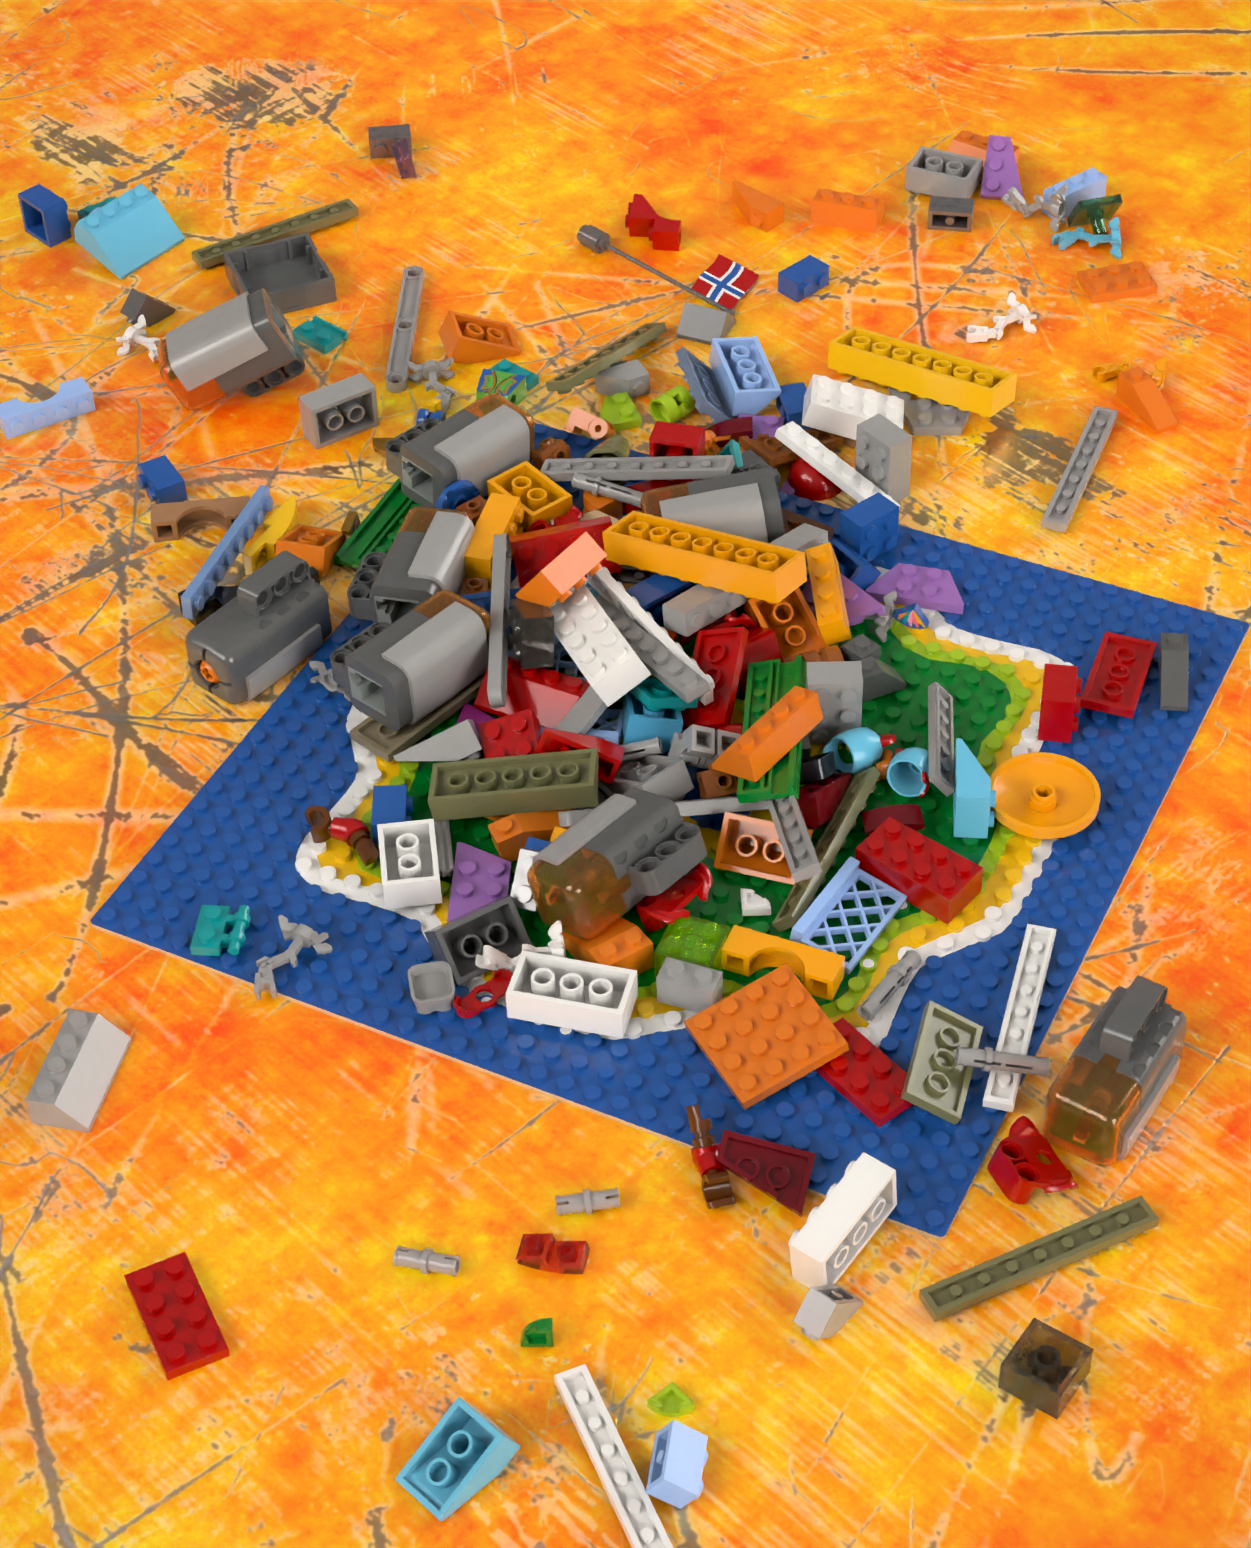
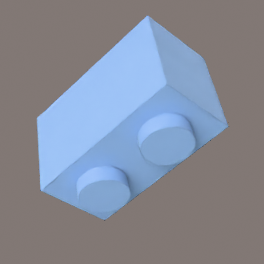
(677, 1464)

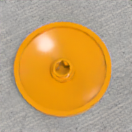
(1044, 795)

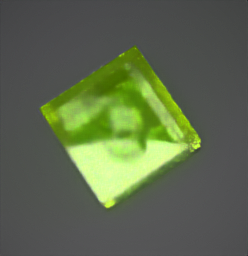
(693, 942)

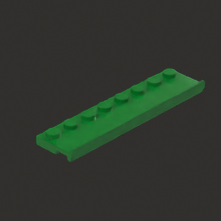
(377, 529)
(765, 687)

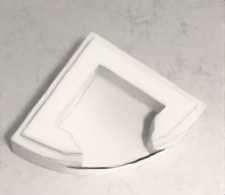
(753, 904)

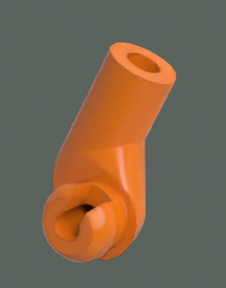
(882, 766)

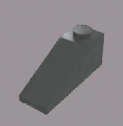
(1173, 671)

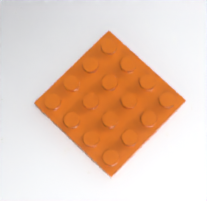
(766, 1036)

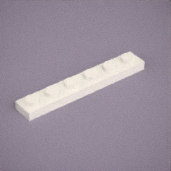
(827, 463)

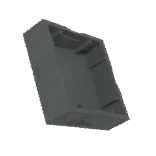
(285, 269)

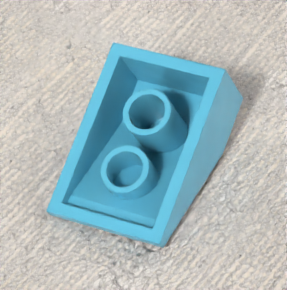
(971, 795)
(456, 1459)

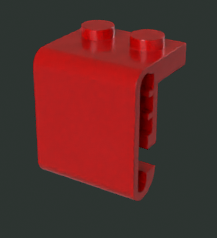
(760, 646)

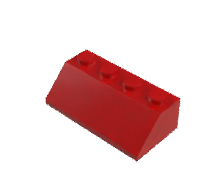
(539, 689)

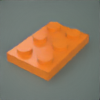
(1117, 282)

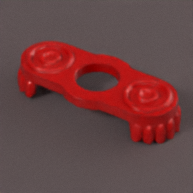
(497, 986)

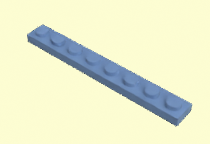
(226, 552)

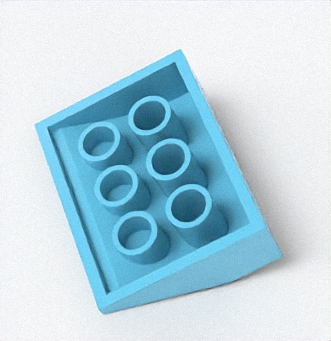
(128, 232)

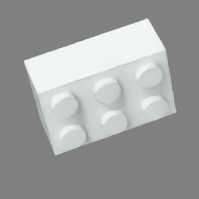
(409, 863)

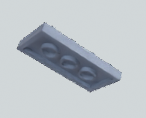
(703, 387)

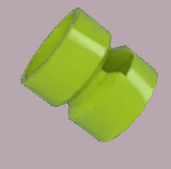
(672, 405)

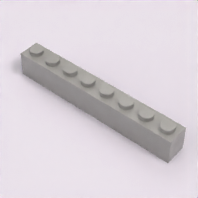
(704, 605)

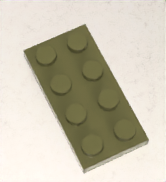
(932, 1076)

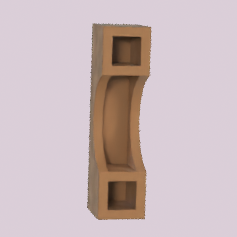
(173, 519)

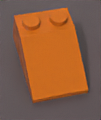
(477, 339)
(313, 545)
(791, 622)
(618, 946)

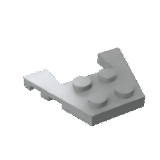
(930, 417)

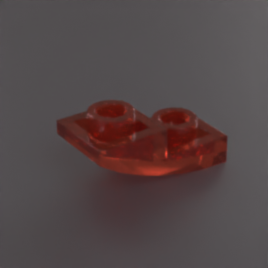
(547, 1254)

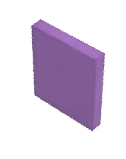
(787, 488)

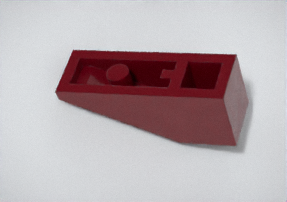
(821, 798)

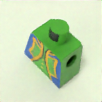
(505, 384)

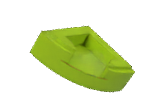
(671, 1402)

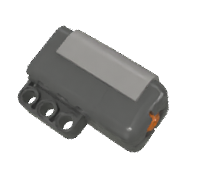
(260, 632)

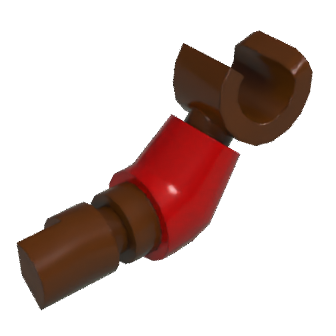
(345, 829)
(715, 1179)

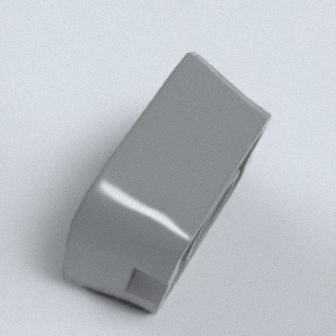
(431, 986)

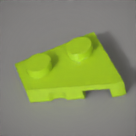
(620, 412)

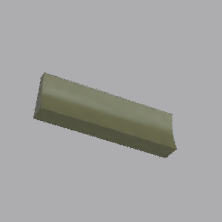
(514, 784)

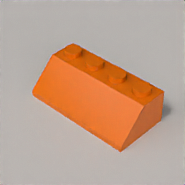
(771, 735)

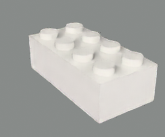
(841, 406)
(572, 994)
(843, 1222)

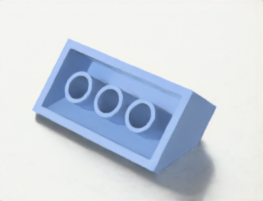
(743, 374)

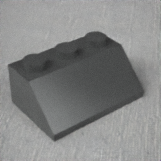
(464, 937)

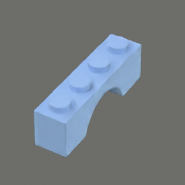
(23, 417)

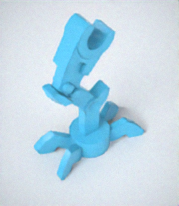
(1068, 238)

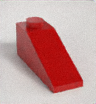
(609, 753)

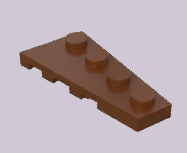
(777, 453)

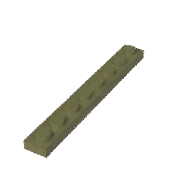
(296, 225)
(605, 357)
(827, 847)
(1037, 1258)

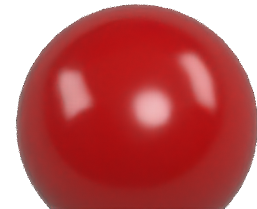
(810, 482)

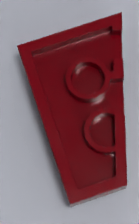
(769, 1167)

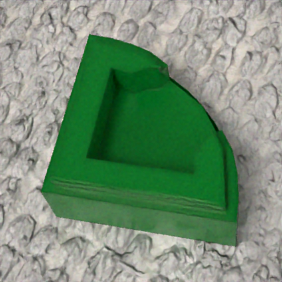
(538, 1334)

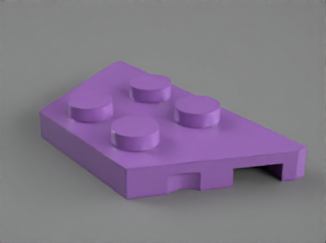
(921, 585)
(857, 601)
(477, 879)

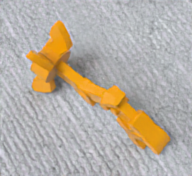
(1111, 370)

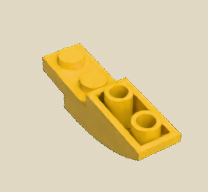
(275, 526)

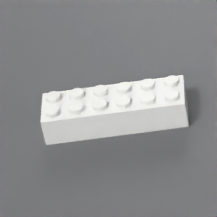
(597, 645)

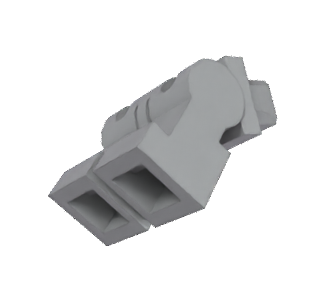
(700, 745)

